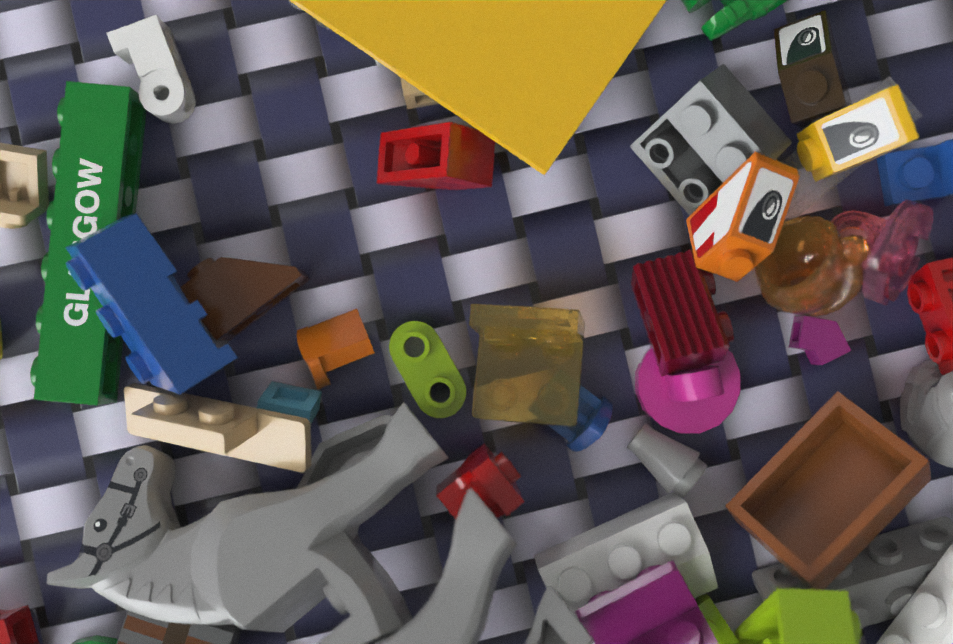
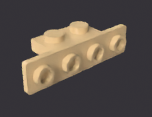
(219, 427)

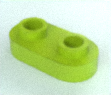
(427, 369)

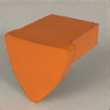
(333, 345)

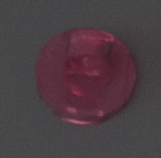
(891, 245)

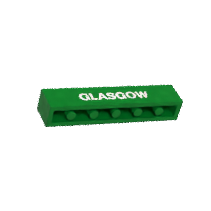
(94, 187)

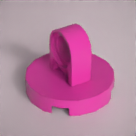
(688, 399)

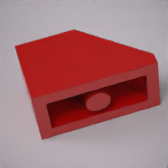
(436, 157)

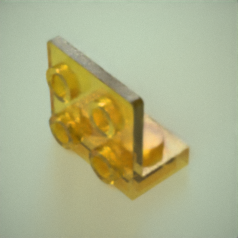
(528, 364)

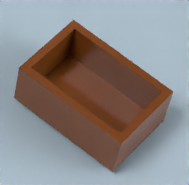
(829, 491)

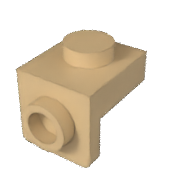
(22, 185)

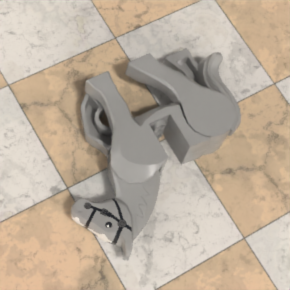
(283, 552)

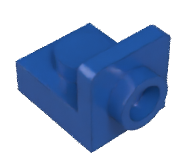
(917, 174)

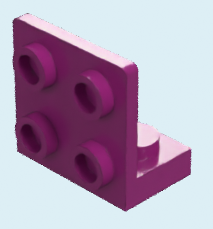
(647, 611)

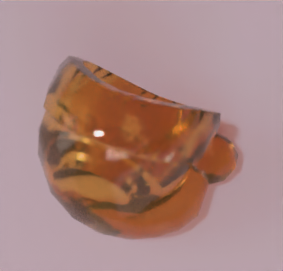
(812, 268)

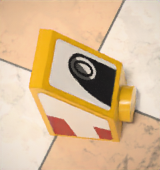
(856, 134)

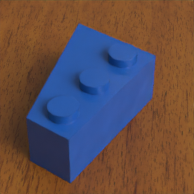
(146, 306)

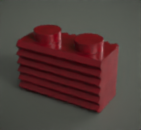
(680, 313)

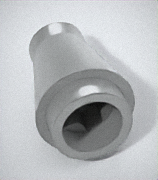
(668, 460)

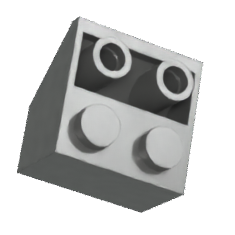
(708, 138)

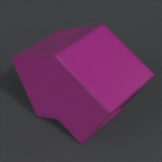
(818, 338)

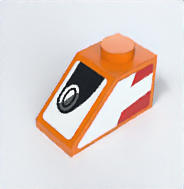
(742, 217)

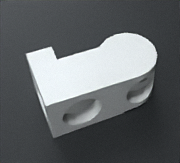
(163, 78)

